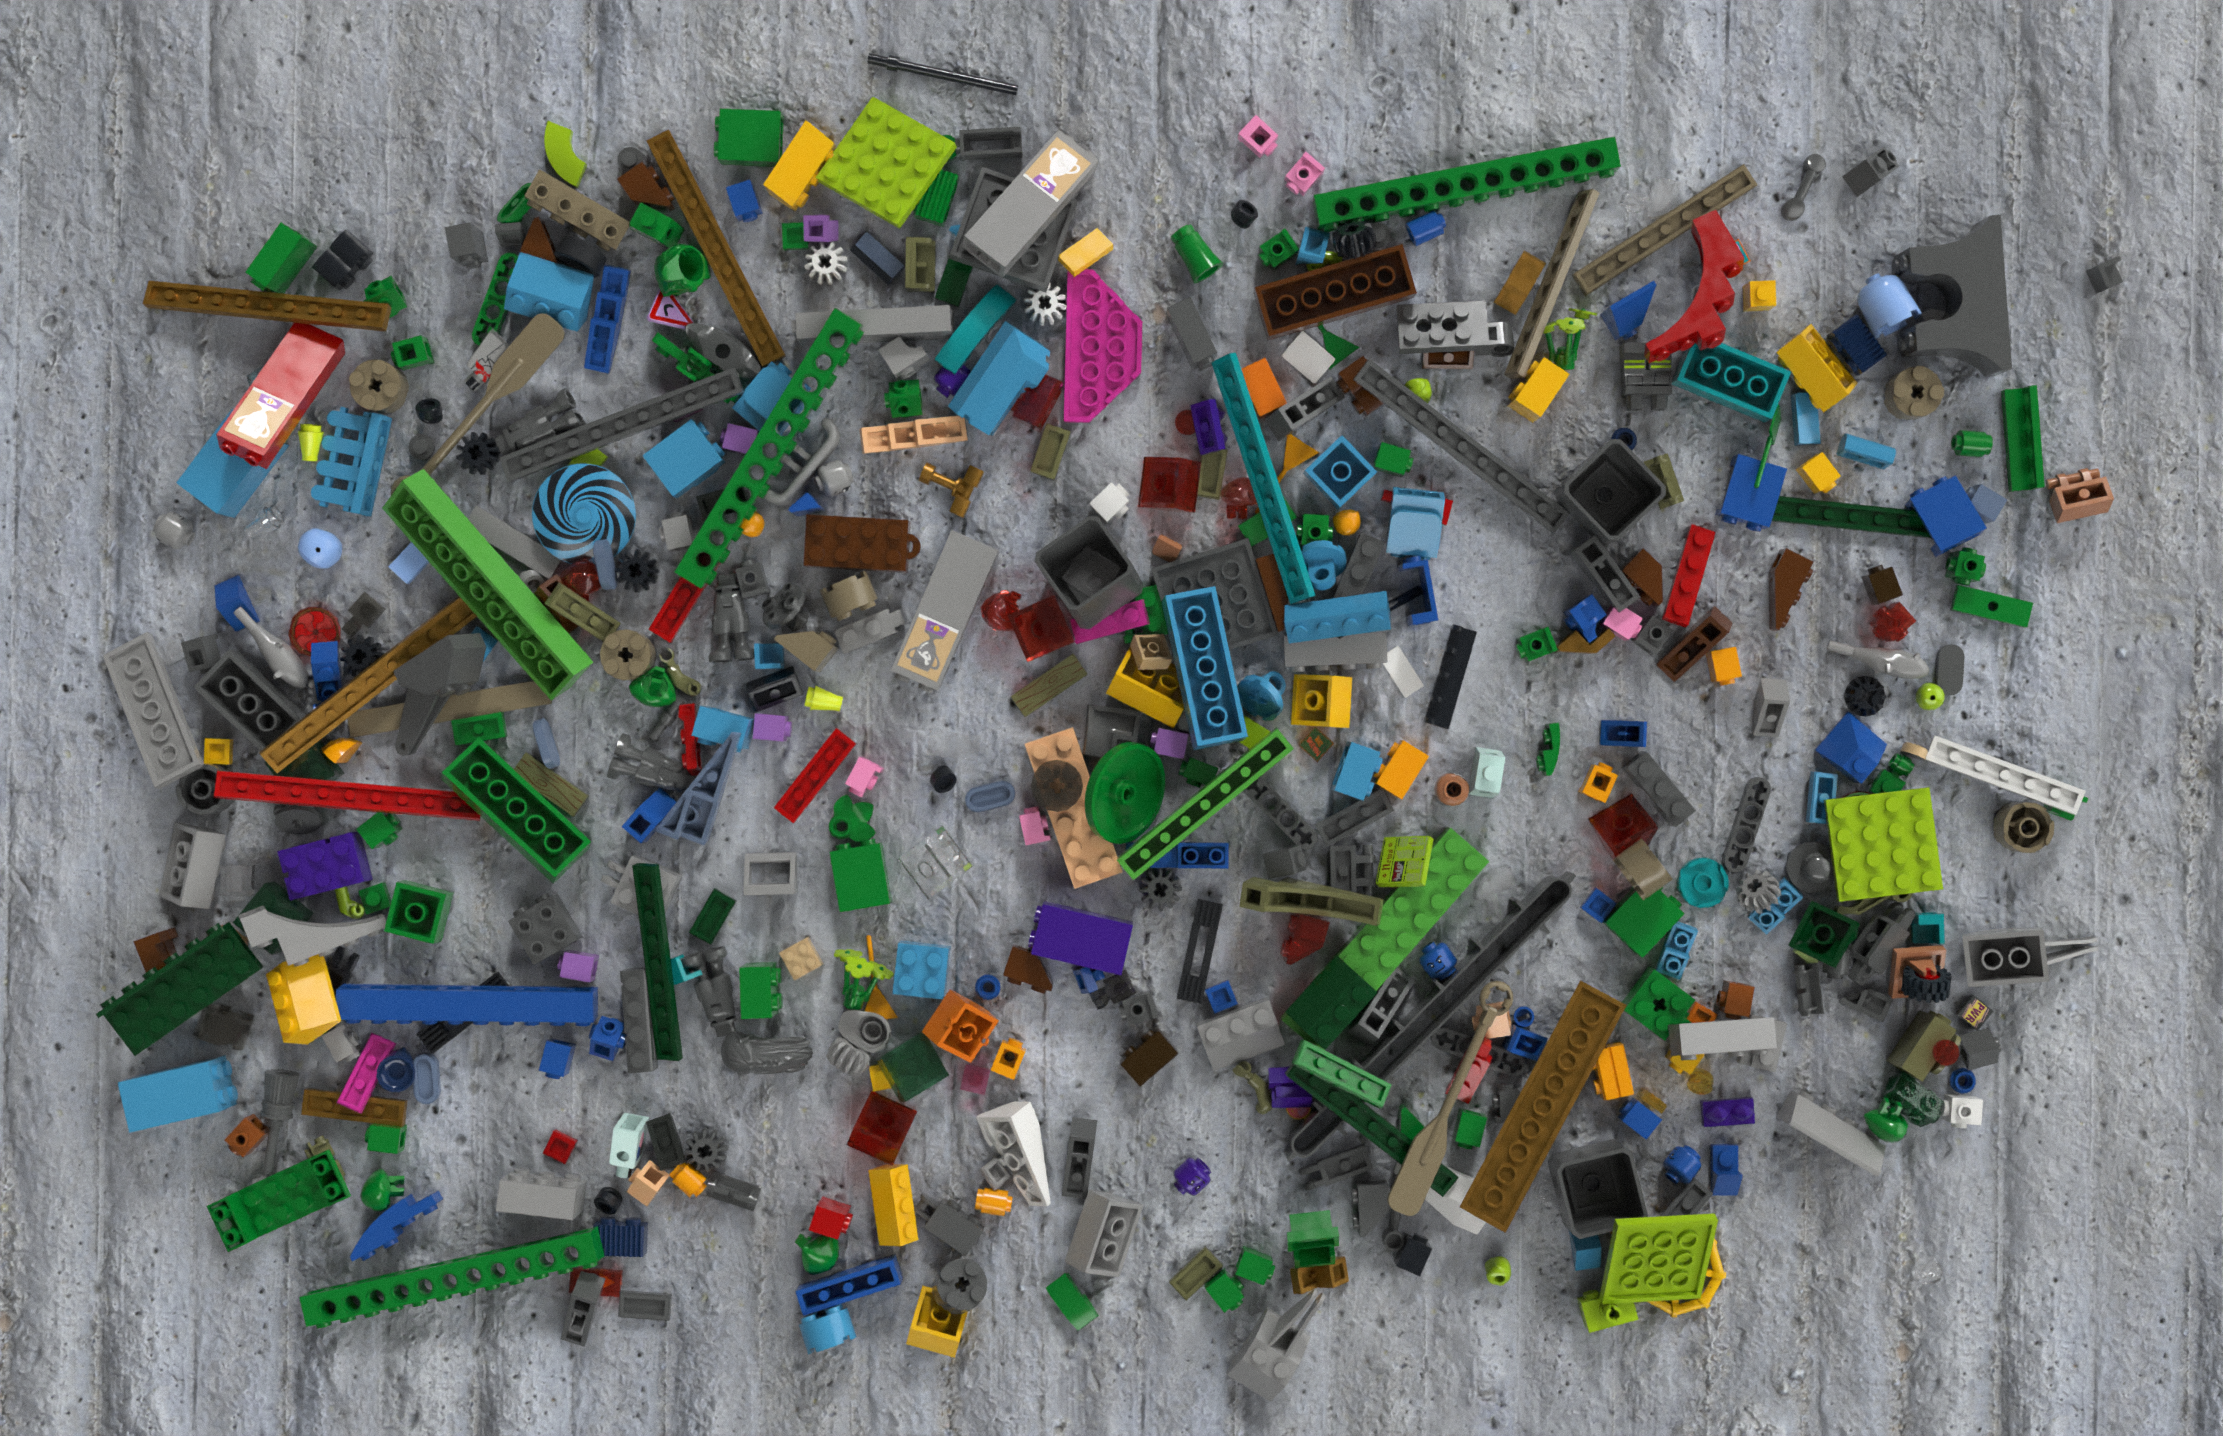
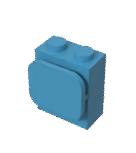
(764, 394)
(685, 458)
(1415, 523)

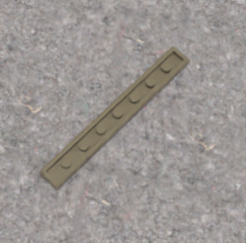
(1663, 230)
(1551, 284)
(457, 707)

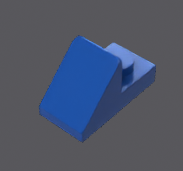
(1724, 1170)

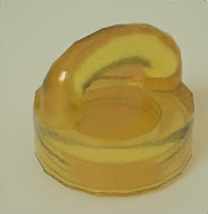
(1700, 1081)

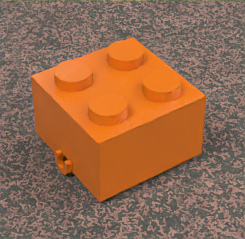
(960, 1026)

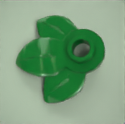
(855, 818)

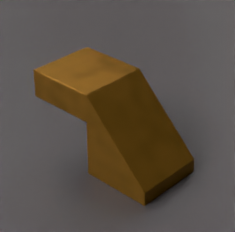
(1519, 282)
(1577, 644)
(1319, 1276)

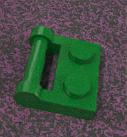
(1155, 614)

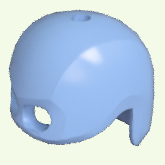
(329, 544)

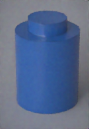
(1425, 228)

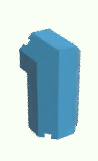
(999, 378)

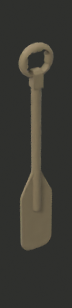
(508, 375)
(1431, 1142)

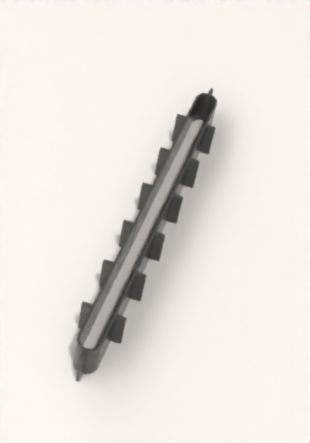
(1417, 1043)

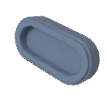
(605, 564)
(546, 743)
(990, 796)
(427, 1078)

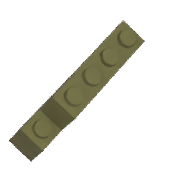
(1309, 898)

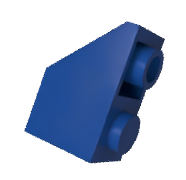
(326, 669)
(649, 815)

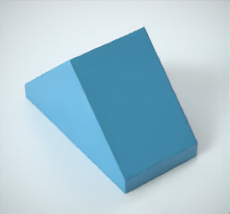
(1585, 1252)

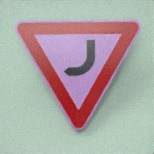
(668, 312)

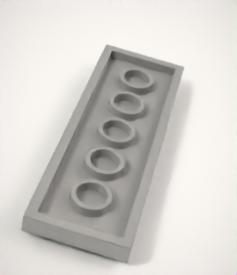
(153, 710)

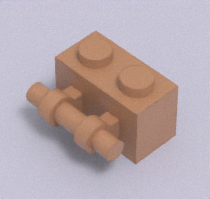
(2079, 495)

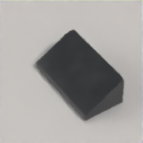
(774, 689)

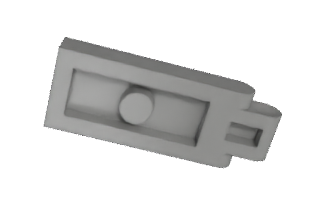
(869, 630)

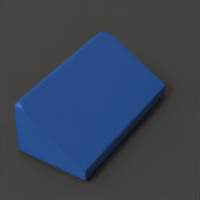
(806, 505)

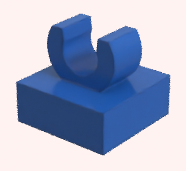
(1087, 979)

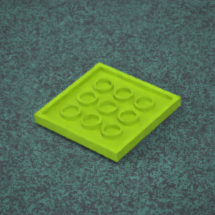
(886, 162)
(1883, 844)
(1658, 1258)

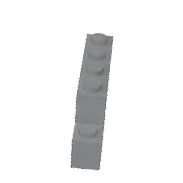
(305, 939)

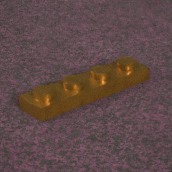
(377, 1110)

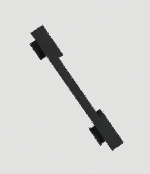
(1207, 915)
(437, 1035)

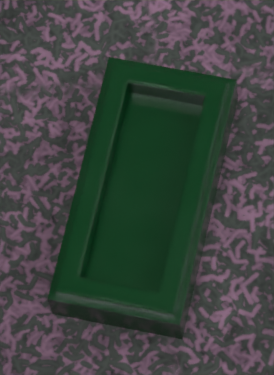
(953, 283)
(712, 916)

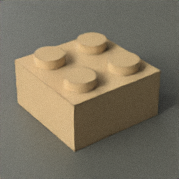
(1150, 652)
(801, 958)

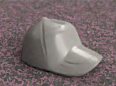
(865, 1029)

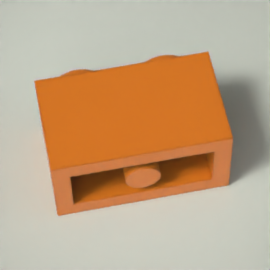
(1263, 388)

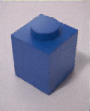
(744, 201)
(557, 1058)
(1638, 1117)

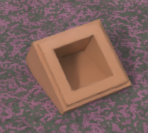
(1166, 548)

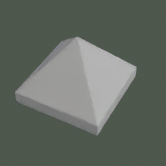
(994, 1173)

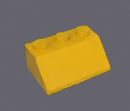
(799, 166)
(1816, 368)
(1148, 691)
(303, 1000)

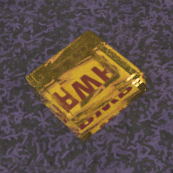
(1652, 1100)

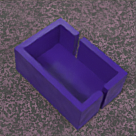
(325, 865)

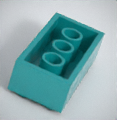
(1732, 380)

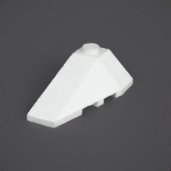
(1018, 1140)
(1450, 1204)

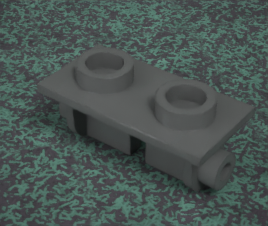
(1808, 988)
(733, 1191)

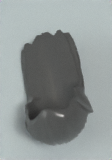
(759, 1055)

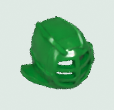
(681, 270)

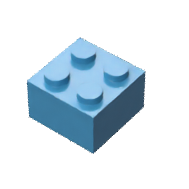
(1339, 472)
(716, 725)
(1356, 771)
(921, 969)

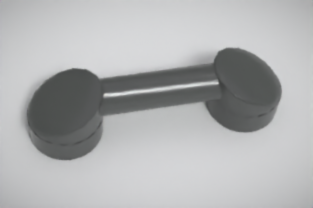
(1795, 207)
(1391, 1237)

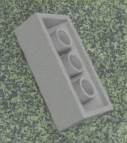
(1833, 1132)

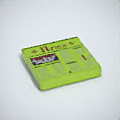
(1404, 861)

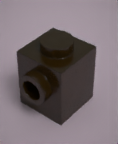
(1881, 584)

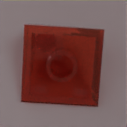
(1623, 825)

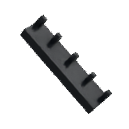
(1450, 676)

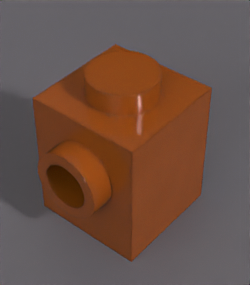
(1735, 999)
(247, 1136)

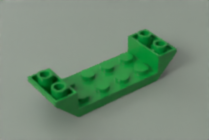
(278, 1200)

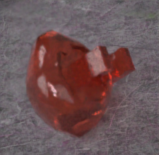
(1238, 496)
(581, 578)
(996, 609)

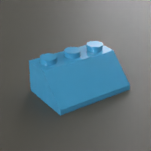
(550, 289)

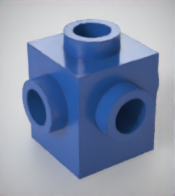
(607, 1038)

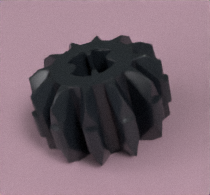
(1354, 240)
(474, 462)
(628, 573)
(357, 648)

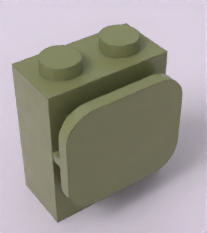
(1915, 1046)

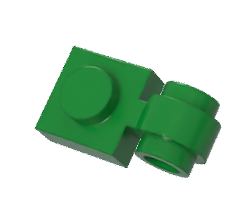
(1890, 781)

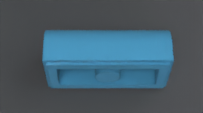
(1866, 451)
(1821, 787)

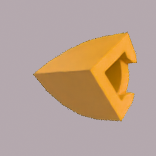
(341, 749)

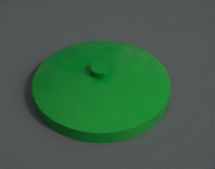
(1125, 792)

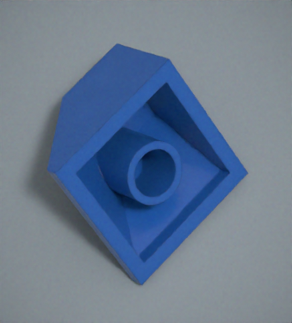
(1628, 313)
(1852, 748)

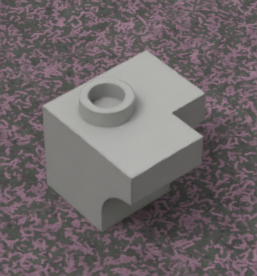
(903, 359)

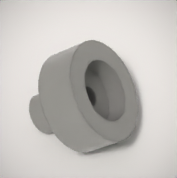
(531, 579)

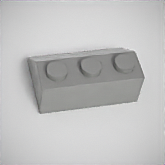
(192, 866)
(1240, 1033)
(1103, 1234)

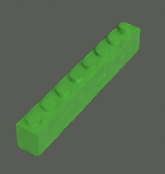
(1204, 803)

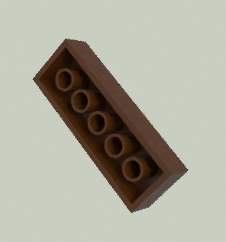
(1334, 292)

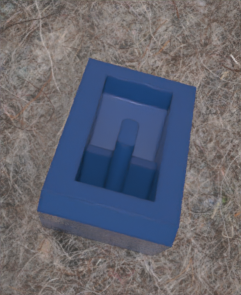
(229, 597)
(1623, 733)
(1524, 1043)

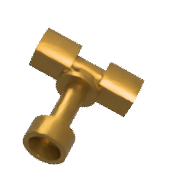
(960, 489)

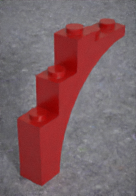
(1700, 322)

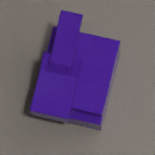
(1286, 1092)

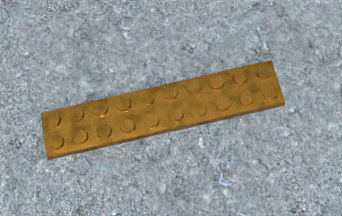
(1542, 1106)

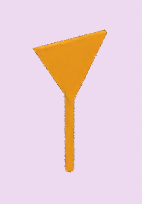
(1295, 454)
(877, 1001)

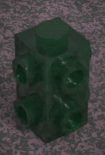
(1917, 1102)

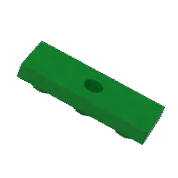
(2004, 610)

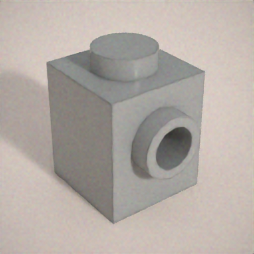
(677, 531)

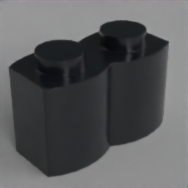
(343, 260)

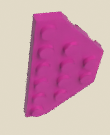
(1101, 347)

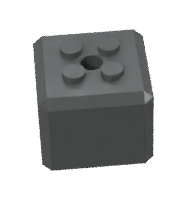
(1631, 487)
(1056, 560)
(1616, 1196)

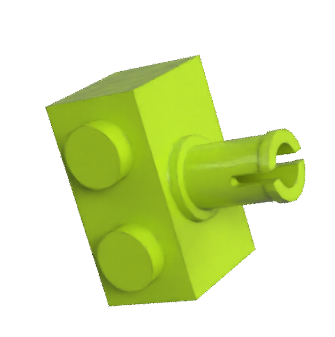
(1602, 1316)

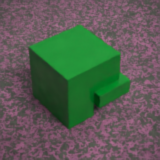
(1312, 1239)

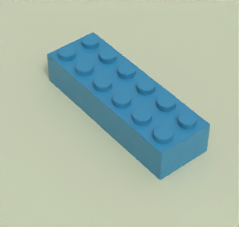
(1204, 668)

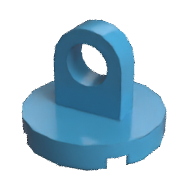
(1324, 563)
(1260, 696)

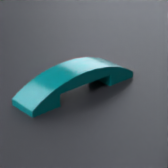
(974, 328)

